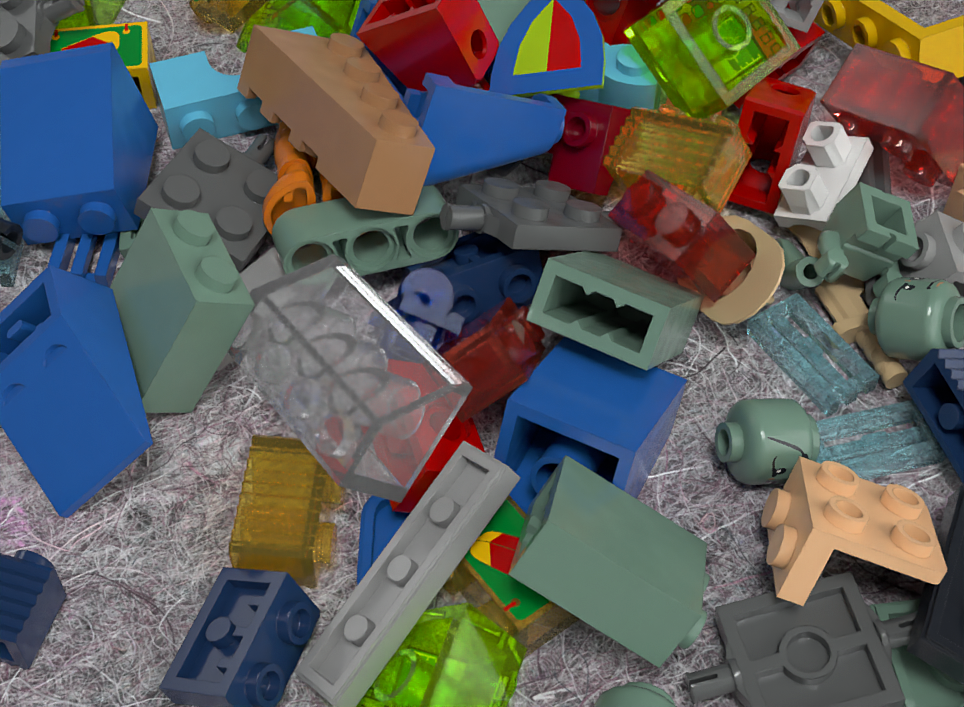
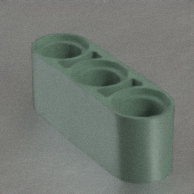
(336, 228)

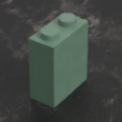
(178, 307)
(615, 308)
(613, 563)

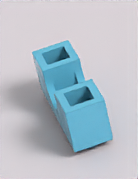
(198, 97)

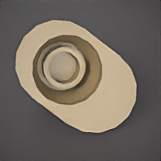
(754, 284)

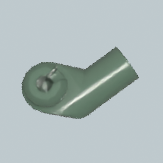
(798, 269)

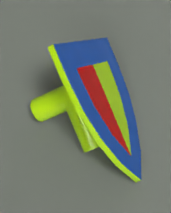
(550, 51)

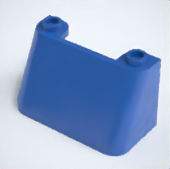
(473, 125)

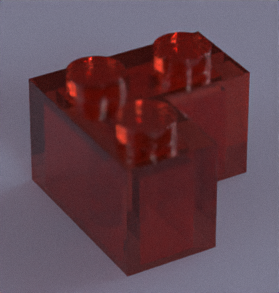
(905, 108)

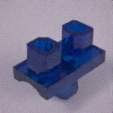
(425, 302)

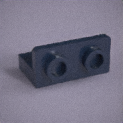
(486, 273)
(242, 641)

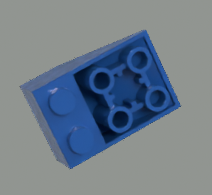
(69, 387)

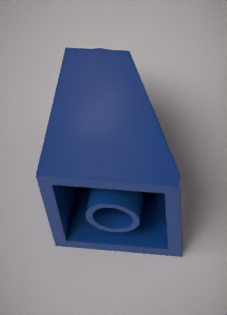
(73, 143)
(592, 411)

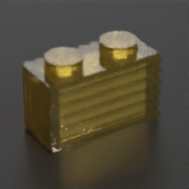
(686, 151)
(285, 511)

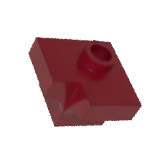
(584, 143)

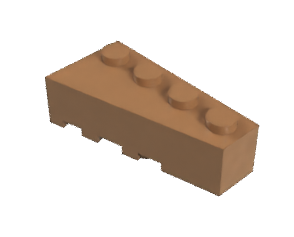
(340, 114)

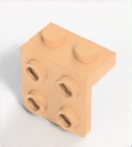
(835, 509)

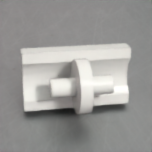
(823, 176)

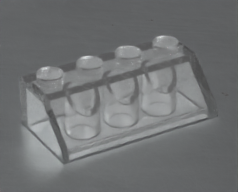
(349, 376)

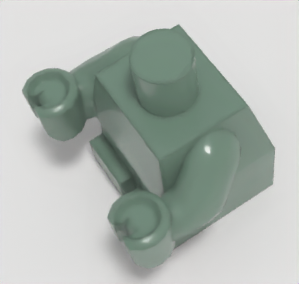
(866, 237)

